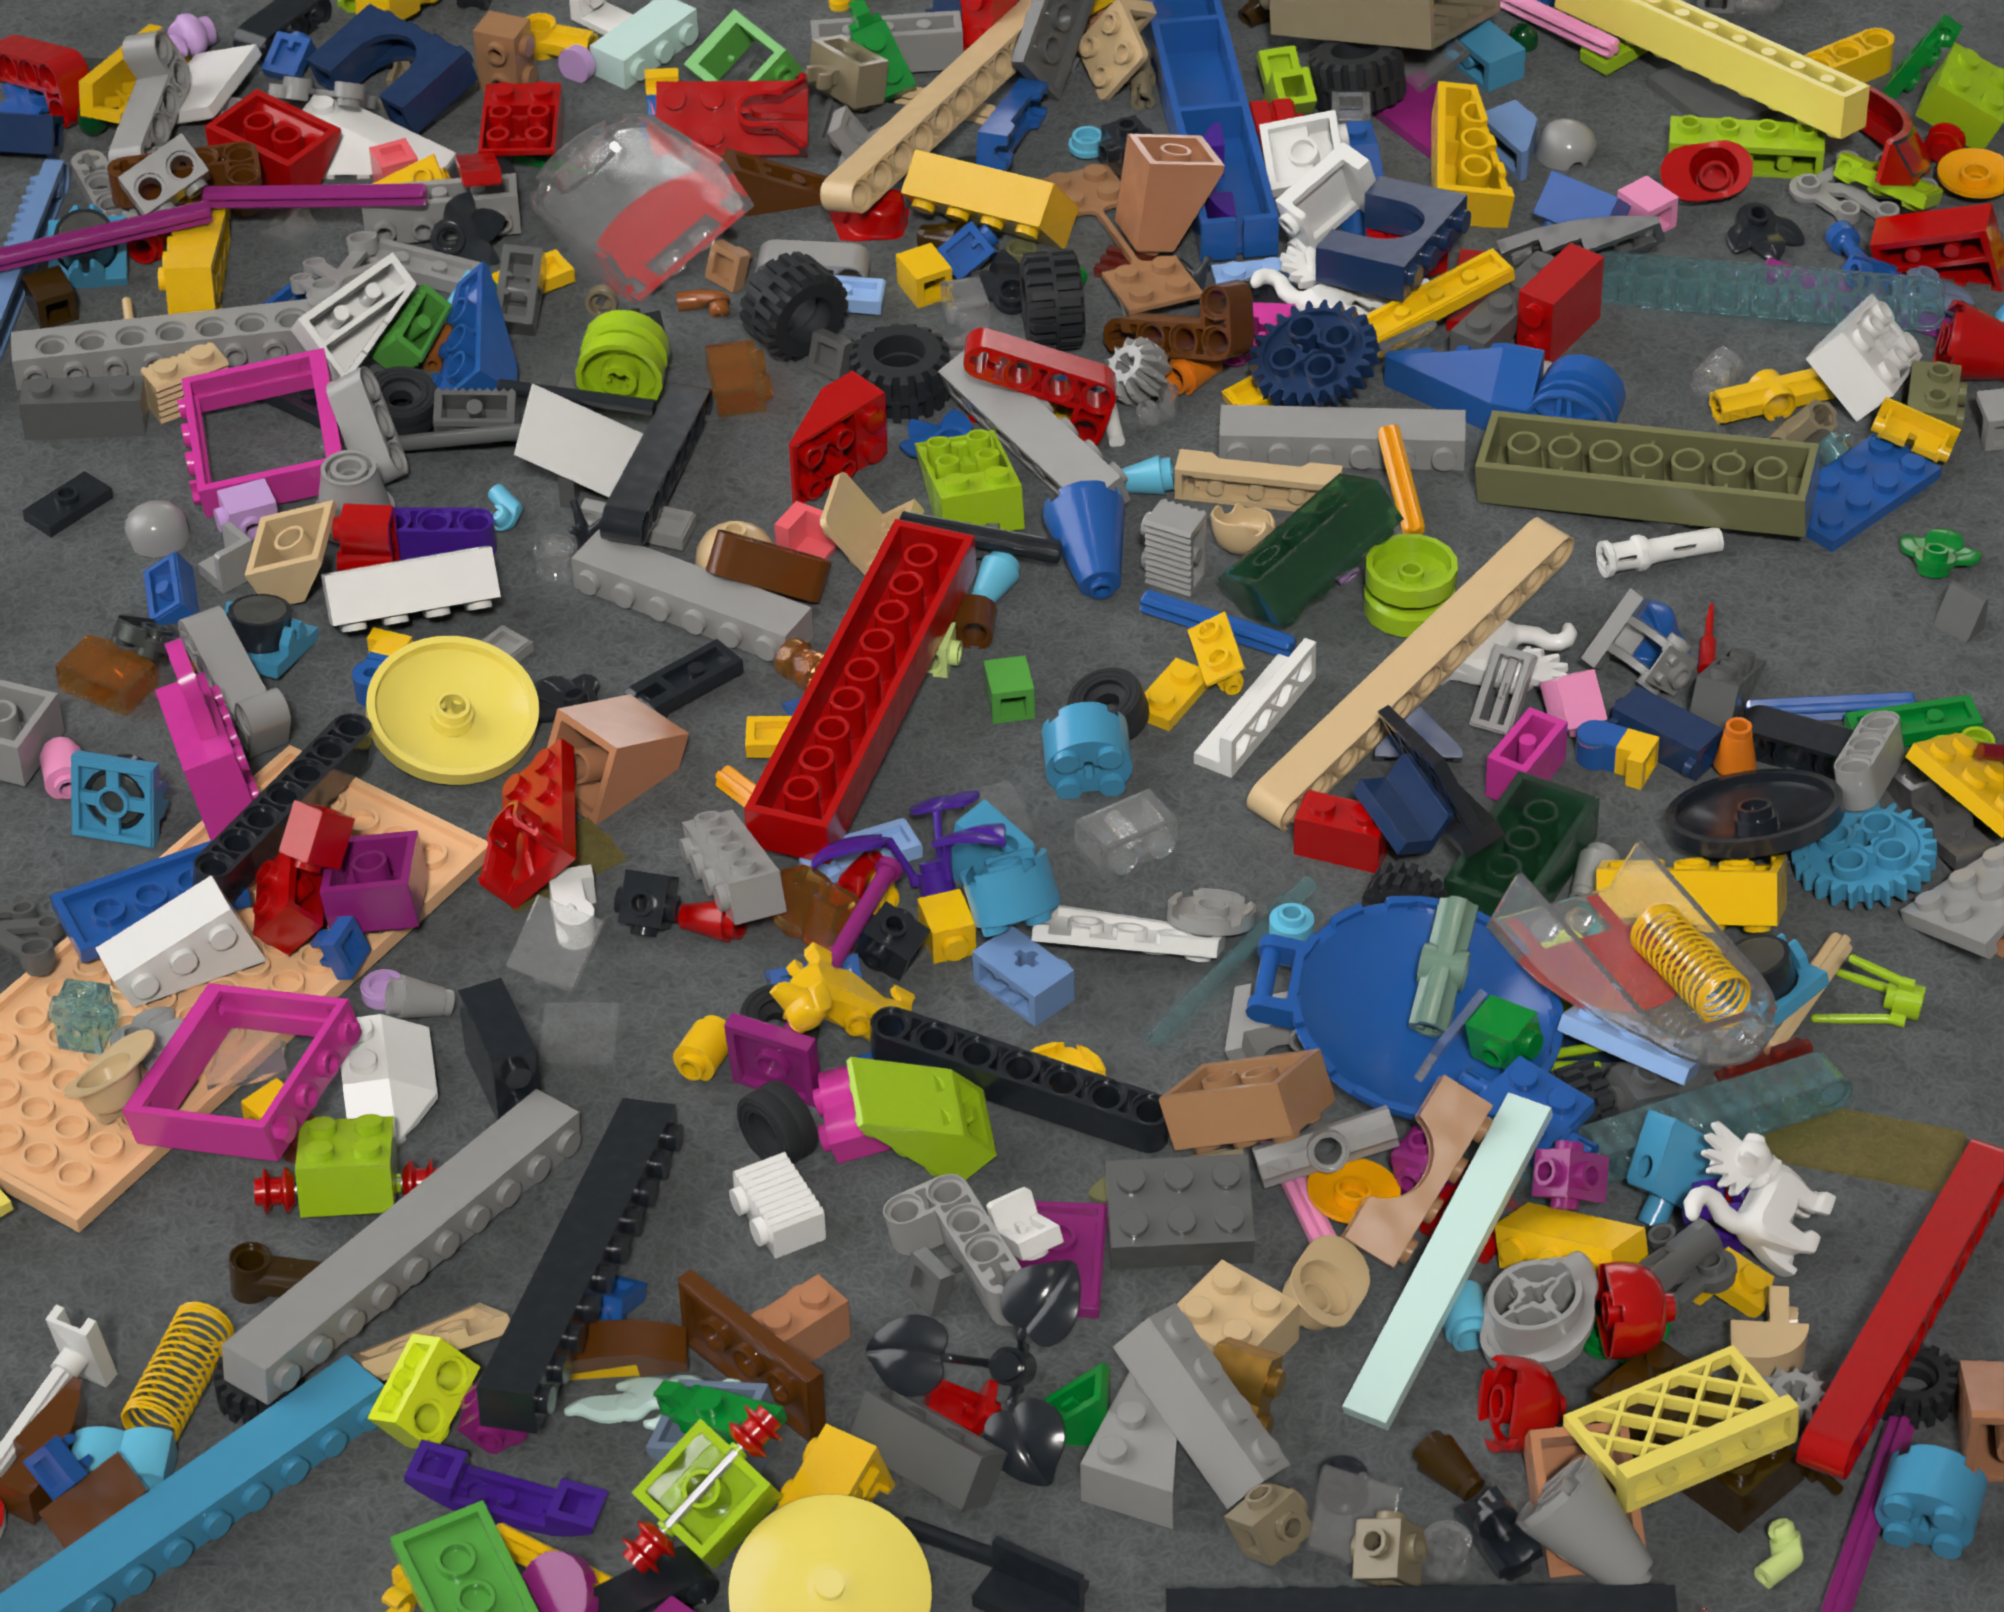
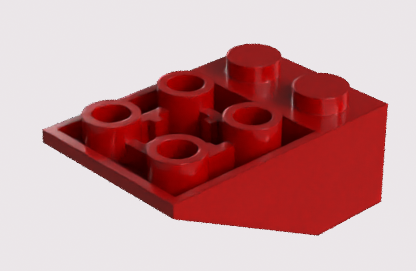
(522, 119)
(838, 435)

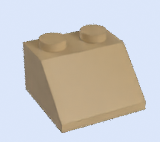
(290, 551)

